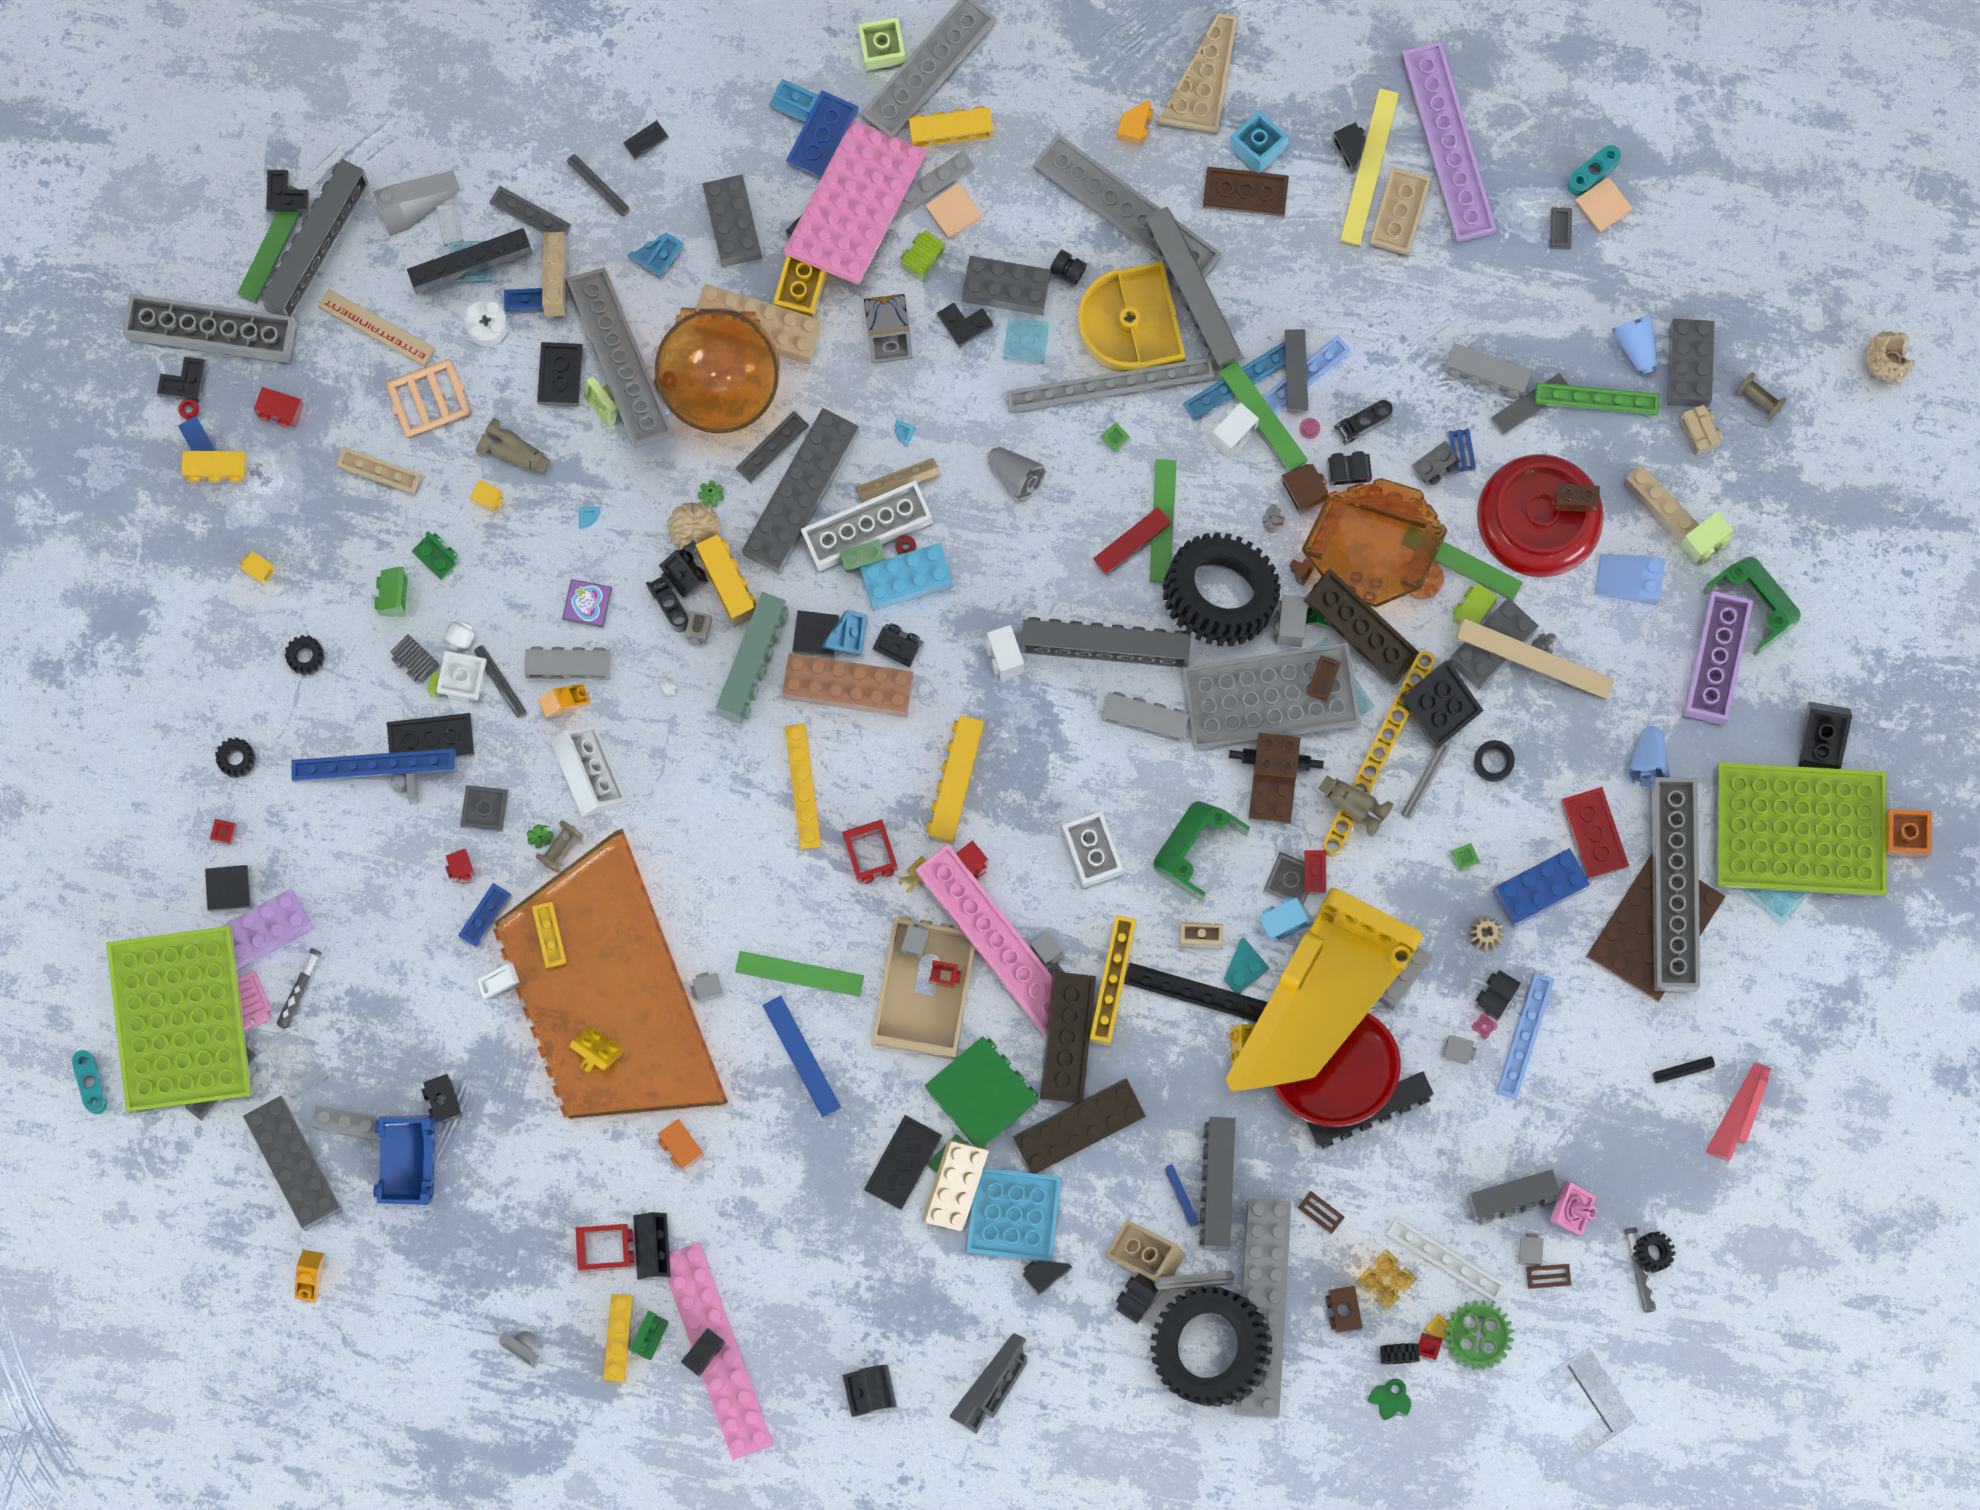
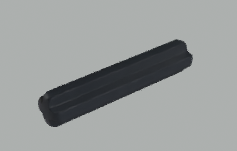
(1683, 1069)

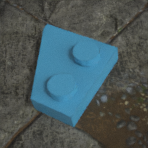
(658, 254)
(847, 634)

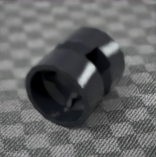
(1067, 267)

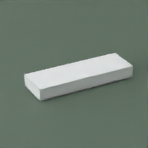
(1159, 1305)

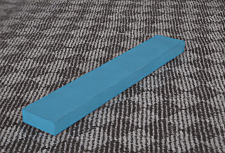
(1220, 393)

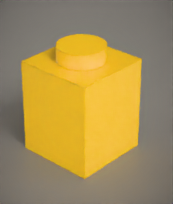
(487, 496)
(257, 568)

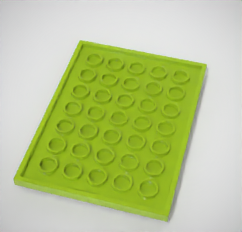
(1801, 829)
(178, 1018)

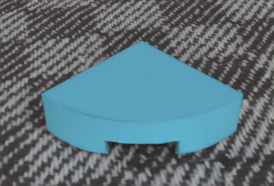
(904, 432)
(588, 516)

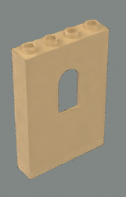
(917, 1020)

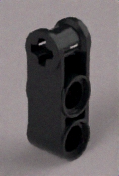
(1352, 429)
(663, 591)

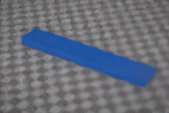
(801, 1056)

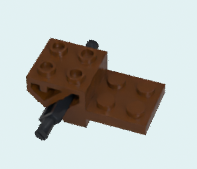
(1274, 775)

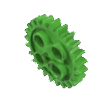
(1498, 1338)

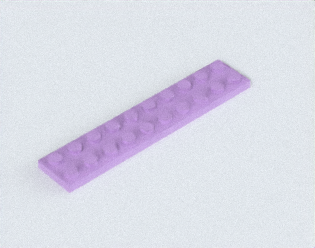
(1449, 142)

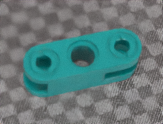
(1599, 161)
(97, 1090)

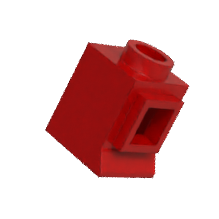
(937, 966)

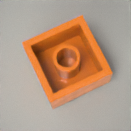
(1909, 833)

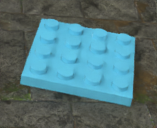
(1014, 1215)

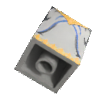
(888, 328)

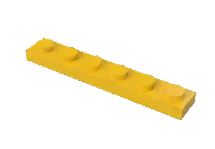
(803, 786)

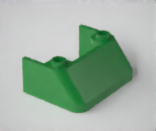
(1784, 611)
(1170, 859)

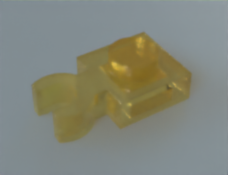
(913, 877)

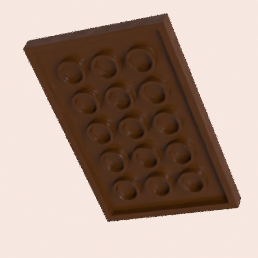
(1627, 939)

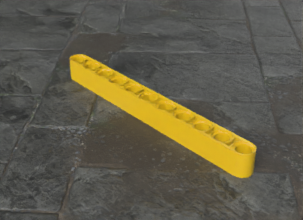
(1381, 744)

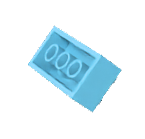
(906, 577)

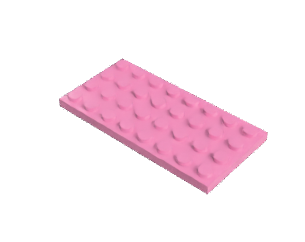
(855, 202)

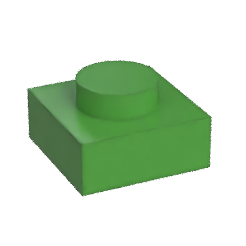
(1115, 437)
(1465, 856)

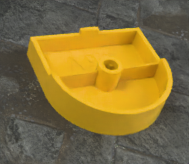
(1146, 299)

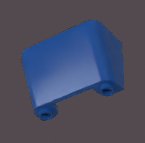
(406, 1159)

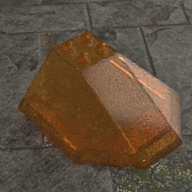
(1376, 539)

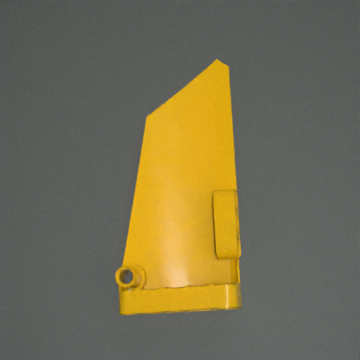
(1324, 992)

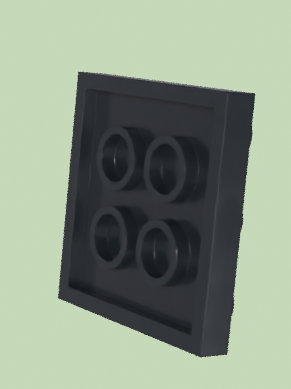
(1441, 704)

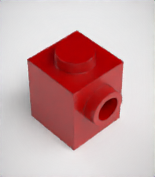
(459, 866)

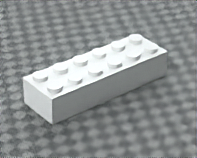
(879, 518)

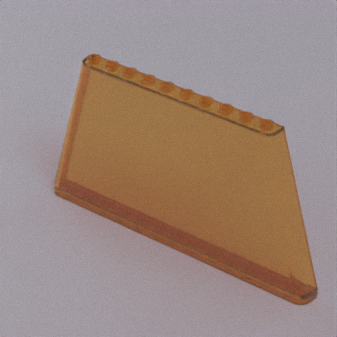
(613, 981)

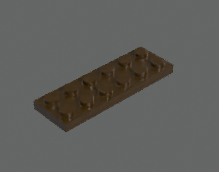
(1361, 626)
(1067, 1037)
(1079, 1126)

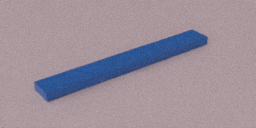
(374, 765)

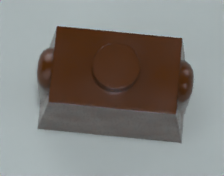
(1305, 487)

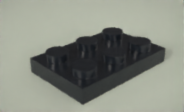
(560, 373)

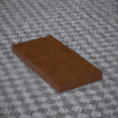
(1245, 191)

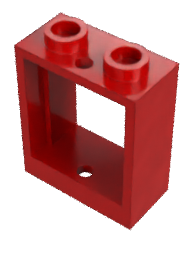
(864, 831)
(581, 1247)

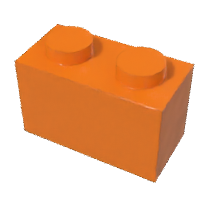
(680, 1144)

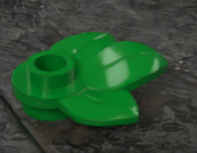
(1388, 1401)

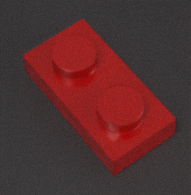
(1315, 871)

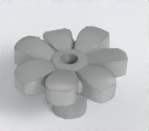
(1272, 517)
(1545, 642)

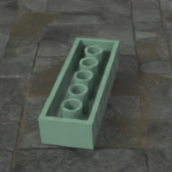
(752, 657)

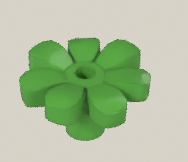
(711, 493)
(539, 835)

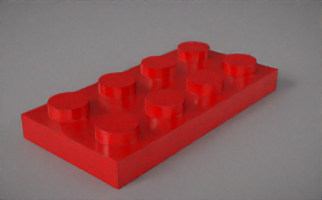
(1595, 833)

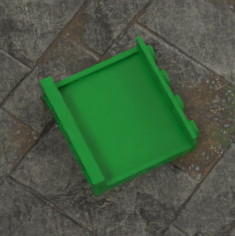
(981, 1092)

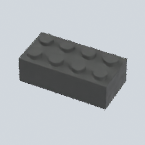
(732, 220)
(1006, 285)
(1690, 362)
(1482, 665)
(1513, 1196)

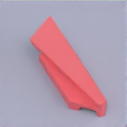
(1740, 1115)

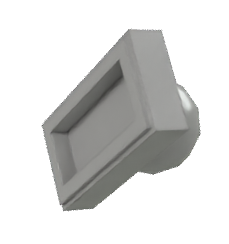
(407, 783)
(521, 1346)

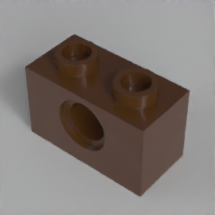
(1577, 498)
(1348, 1297)

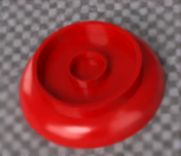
(1522, 522)
(1353, 1081)

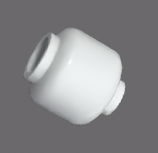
(459, 635)

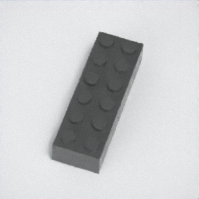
(292, 1163)
(1218, 1183)

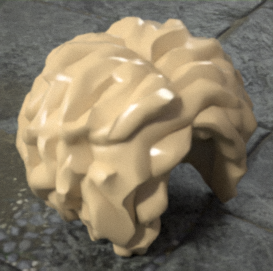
(1887, 356)
(692, 523)

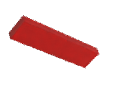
(1132, 541)

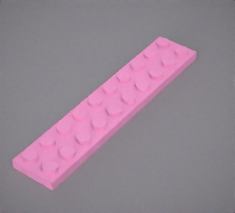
(989, 933)
(726, 1374)

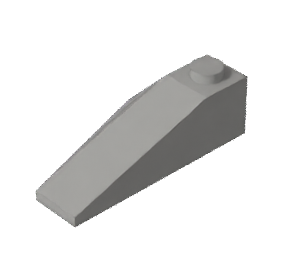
(411, 200)

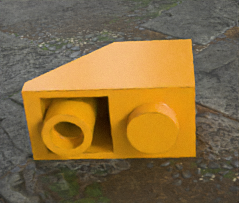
(1133, 124)
(563, 700)
(308, 1275)

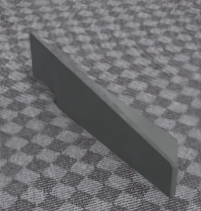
(992, 1385)

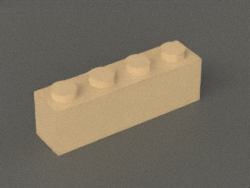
(554, 274)
(1660, 503)

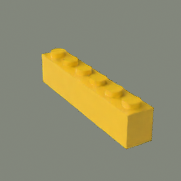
(956, 779)
(1112, 980)

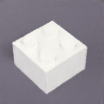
(1234, 430)
(1005, 653)

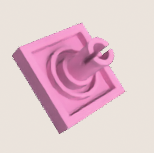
(1574, 1208)

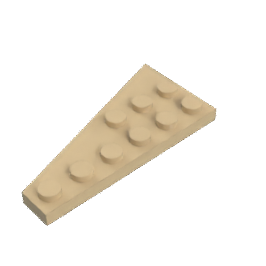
(1202, 88)

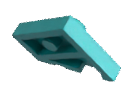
(1244, 967)

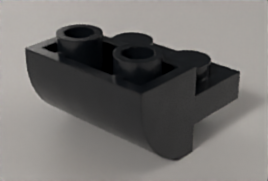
(869, 1390)

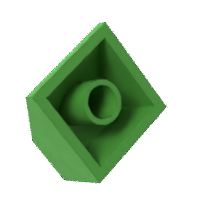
(392, 592)

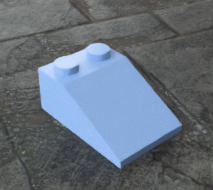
(1630, 577)

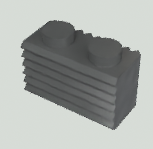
(414, 659)

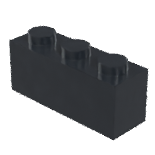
(651, 1246)

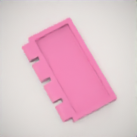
(253, 1001)

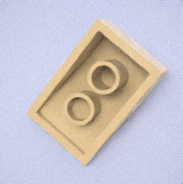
(1144, 1252)

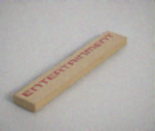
(376, 327)

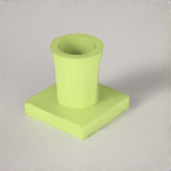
(601, 401)

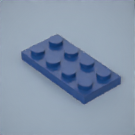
(822, 134)

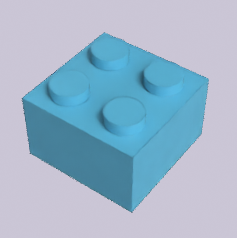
(1258, 142)
(1285, 919)

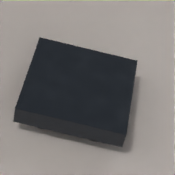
(812, 631)
(227, 888)

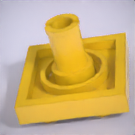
(595, 1049)

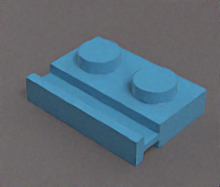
(793, 100)

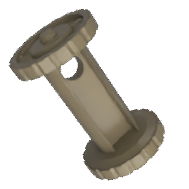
(1761, 396)
(559, 846)

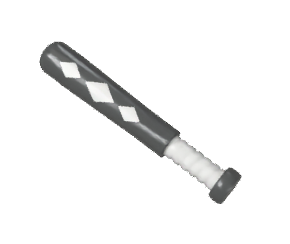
(296, 994)
(1641, 1275)

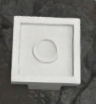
(462, 676)

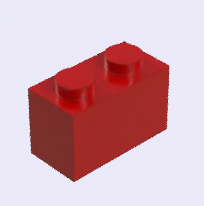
(278, 407)
(974, 859)

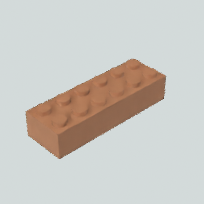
(847, 685)

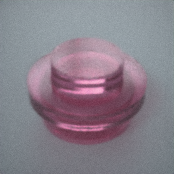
(1309, 428)

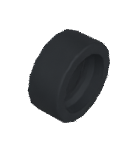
(1503, 747)

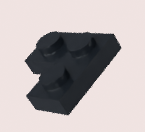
(282, 198)
(961, 328)
(184, 386)

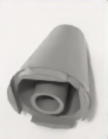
(1016, 471)

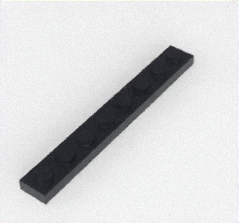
(1194, 992)

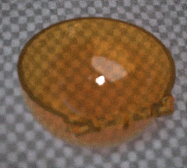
(717, 369)

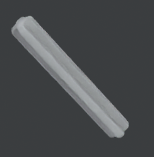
(1425, 781)
(1194, 1280)

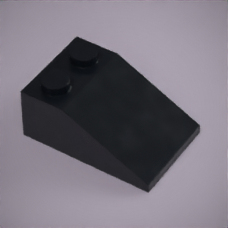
(1824, 736)

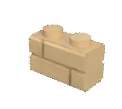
(1701, 430)
(1201, 935)

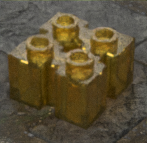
(1386, 1266)

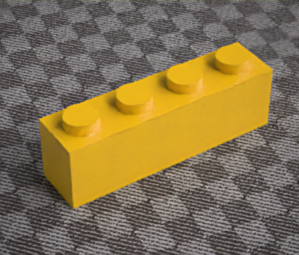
(951, 127)
(618, 1338)

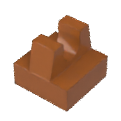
(1301, 570)

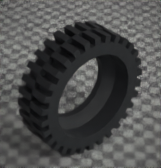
(1206, 618)
(1248, 1359)

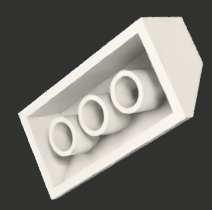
(588, 770)

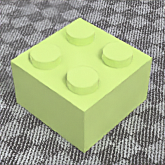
(881, 44)
(1706, 538)

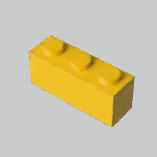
(214, 466)

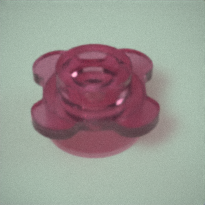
(1478, 1026)

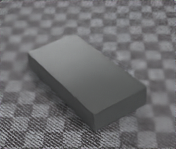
(1561, 228)

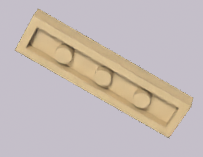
(379, 470)
(919, 472)

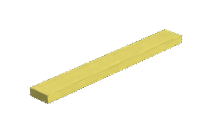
(1369, 167)

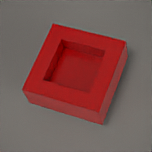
(223, 831)
(1429, 1346)

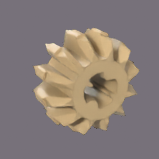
(1486, 925)

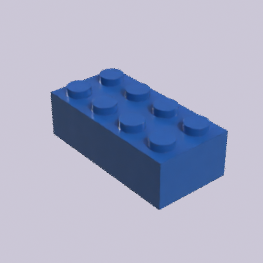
(1541, 887)

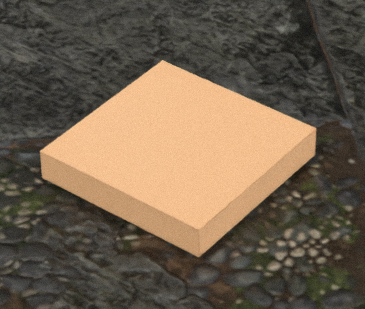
(1603, 204)
(953, 211)

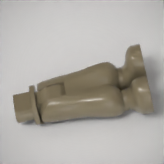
(511, 448)
(1356, 803)

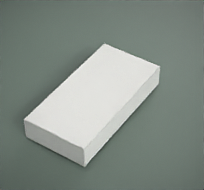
(498, 980)

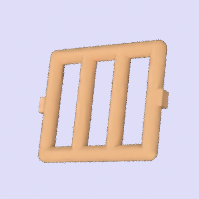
(446, 417)

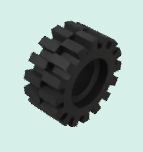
(295, 646)
(226, 748)
(1643, 1253)
(1399, 1353)

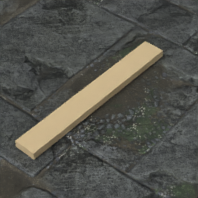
(1534, 658)

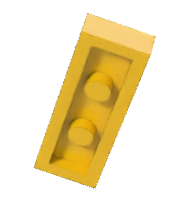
(549, 935)

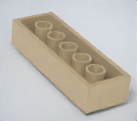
(792, 332)

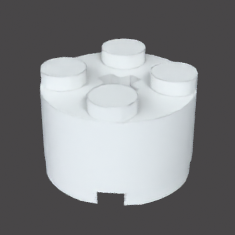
(486, 312)

